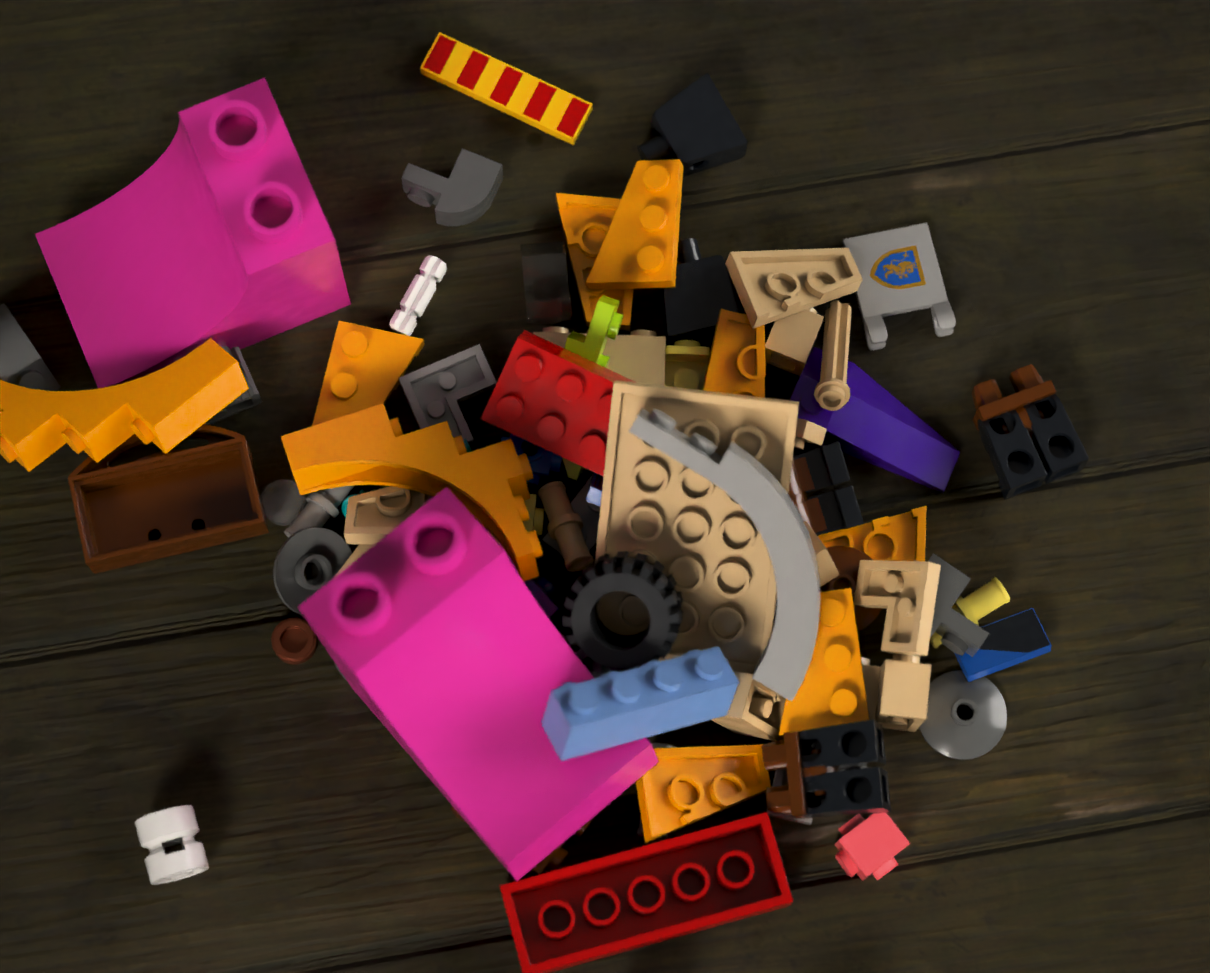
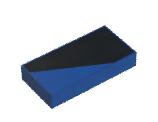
(1008, 644)

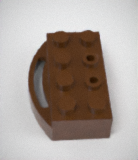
(168, 496)

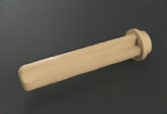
(832, 389)

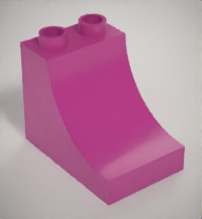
(199, 245)
(461, 676)

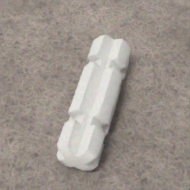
(418, 295)

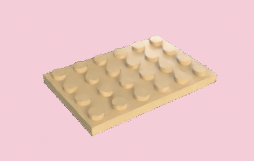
(691, 523)

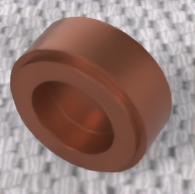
(294, 641)

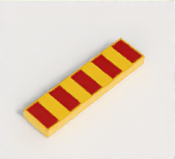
(506, 88)

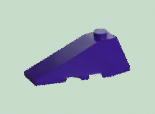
(877, 427)

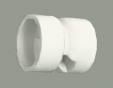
(167, 829)

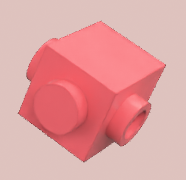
(869, 845)

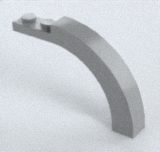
(783, 532)

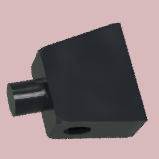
(695, 130)
(698, 295)

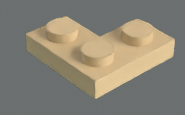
(909, 595)

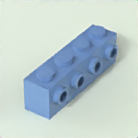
(639, 702)

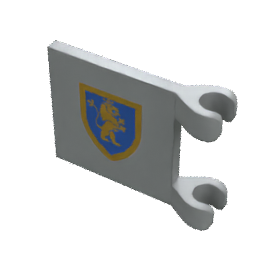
(898, 278)

